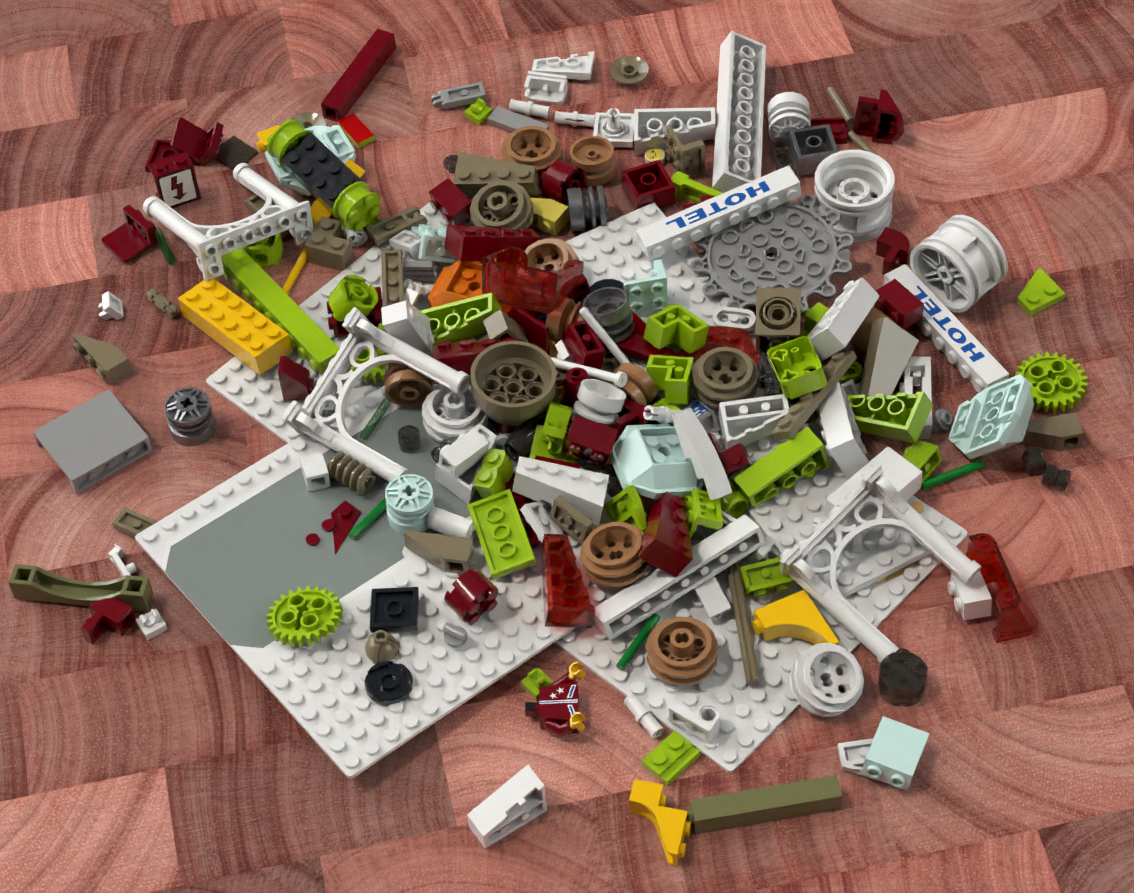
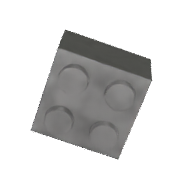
(811, 147)

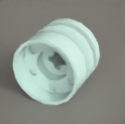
(409, 503)

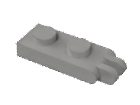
(459, 96)

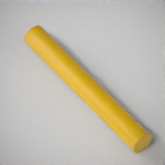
(295, 272)

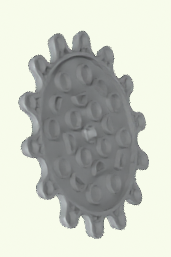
(804, 258)

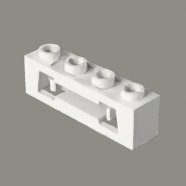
(915, 370)

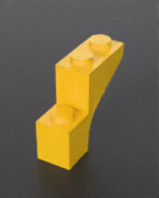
(671, 824)

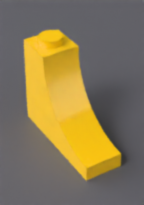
(794, 618)

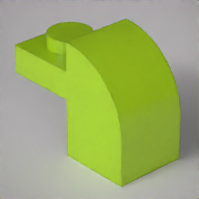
(556, 423)

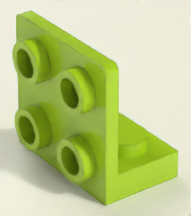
(702, 511)

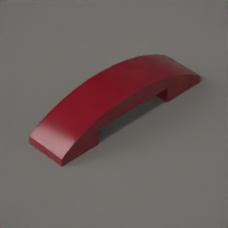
(640, 348)

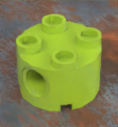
(266, 251)
(351, 293)

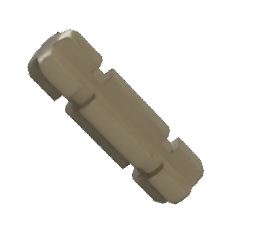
(163, 303)

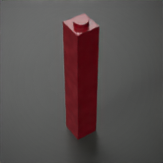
(358, 75)

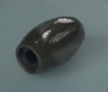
(521, 439)

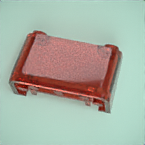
(526, 287)
(1016, 612)

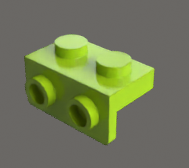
(763, 577)

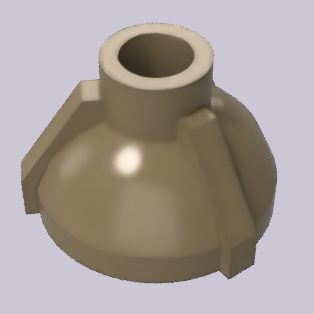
(382, 649)

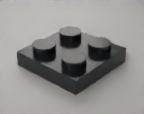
(394, 609)

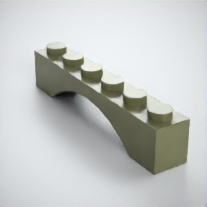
(40, 585)

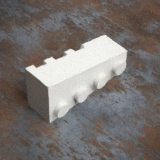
(687, 123)
(843, 318)
(841, 431)
(548, 481)

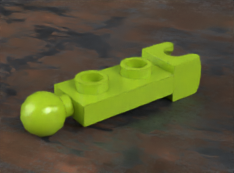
(690, 189)

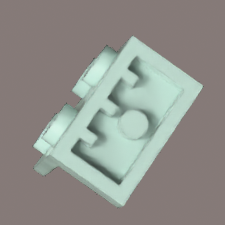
(433, 244)
(648, 292)

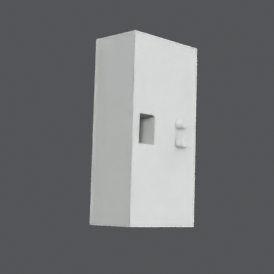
(896, 469)

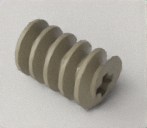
(351, 473)

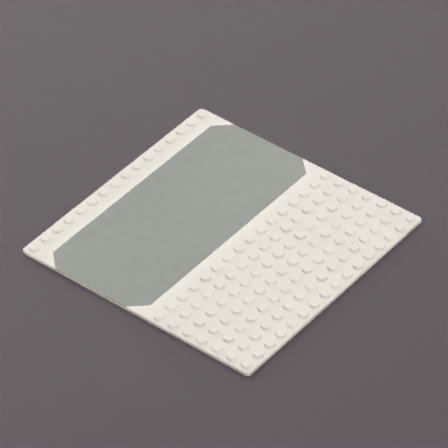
(249, 546)

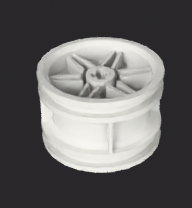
(859, 189)
(959, 262)

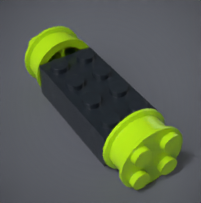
(323, 174)

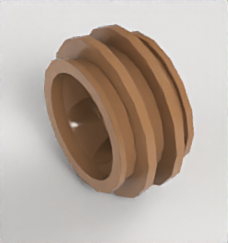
(532, 147)
(545, 251)
(612, 555)
(679, 639)

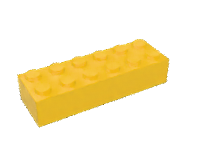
(235, 325)

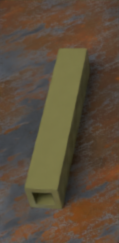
(765, 804)

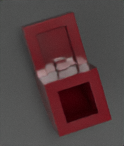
(893, 248)
(108, 614)

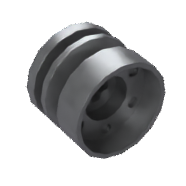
(586, 208)
(612, 311)
(190, 416)

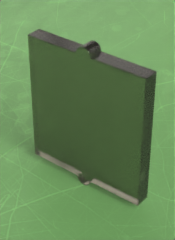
(235, 152)

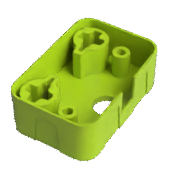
(791, 364)

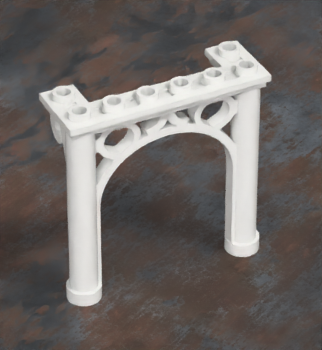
(211, 242)
(363, 336)
(909, 520)

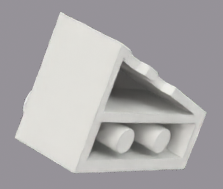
(408, 325)

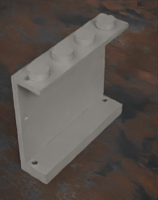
(93, 440)

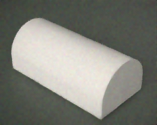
(450, 524)

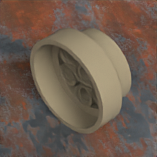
(513, 381)

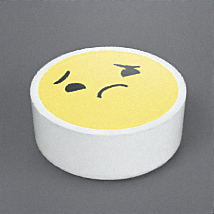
(654, 154)

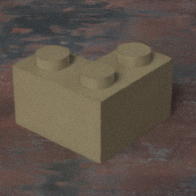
(328, 247)
(501, 326)

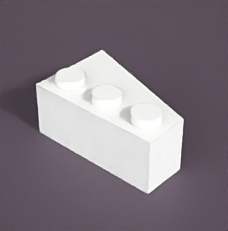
(751, 418)
(463, 485)
(508, 807)

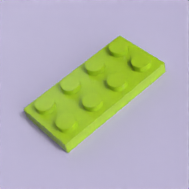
(501, 534)

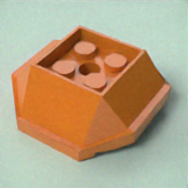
(458, 283)

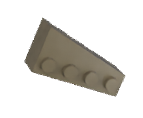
(477, 171)

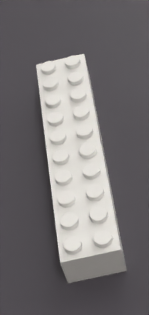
(739, 112)

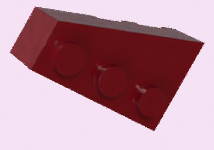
(340, 523)

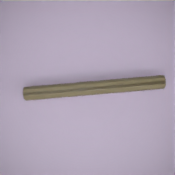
(743, 625)

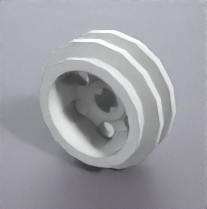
(455, 415)
(809, 689)

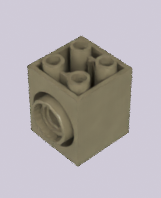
(777, 317)

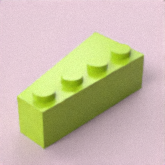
(782, 467)

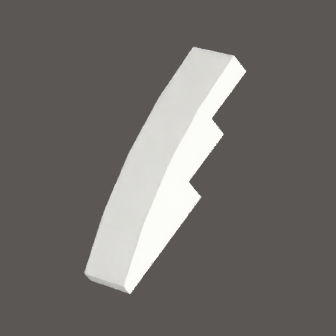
(698, 446)

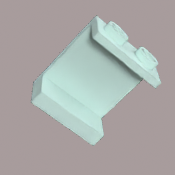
(894, 753)

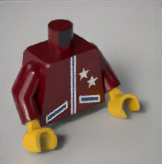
(560, 704)

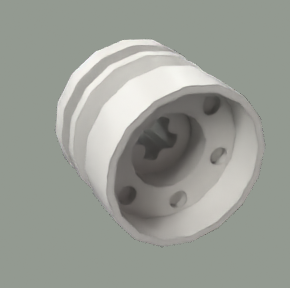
(786, 113)
(599, 402)

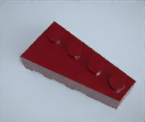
(461, 354)

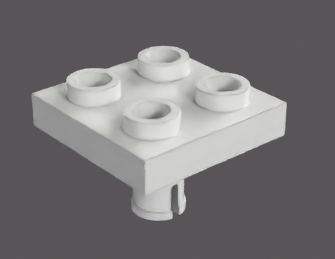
(615, 127)

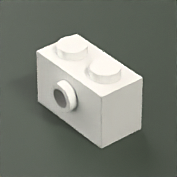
(971, 598)

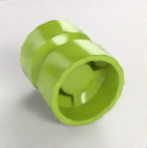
(734, 503)

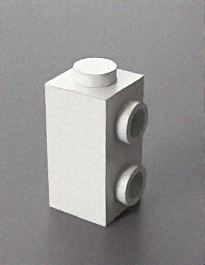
(463, 453)

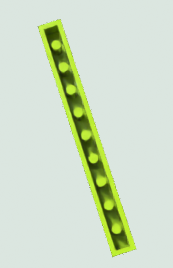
(279, 308)

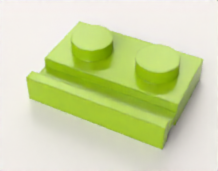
(671, 757)

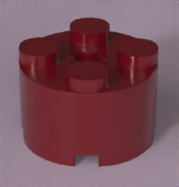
(559, 178)
(472, 596)

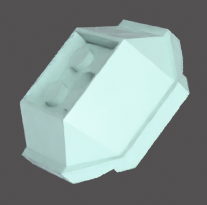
(332, 138)
(993, 418)
(653, 461)

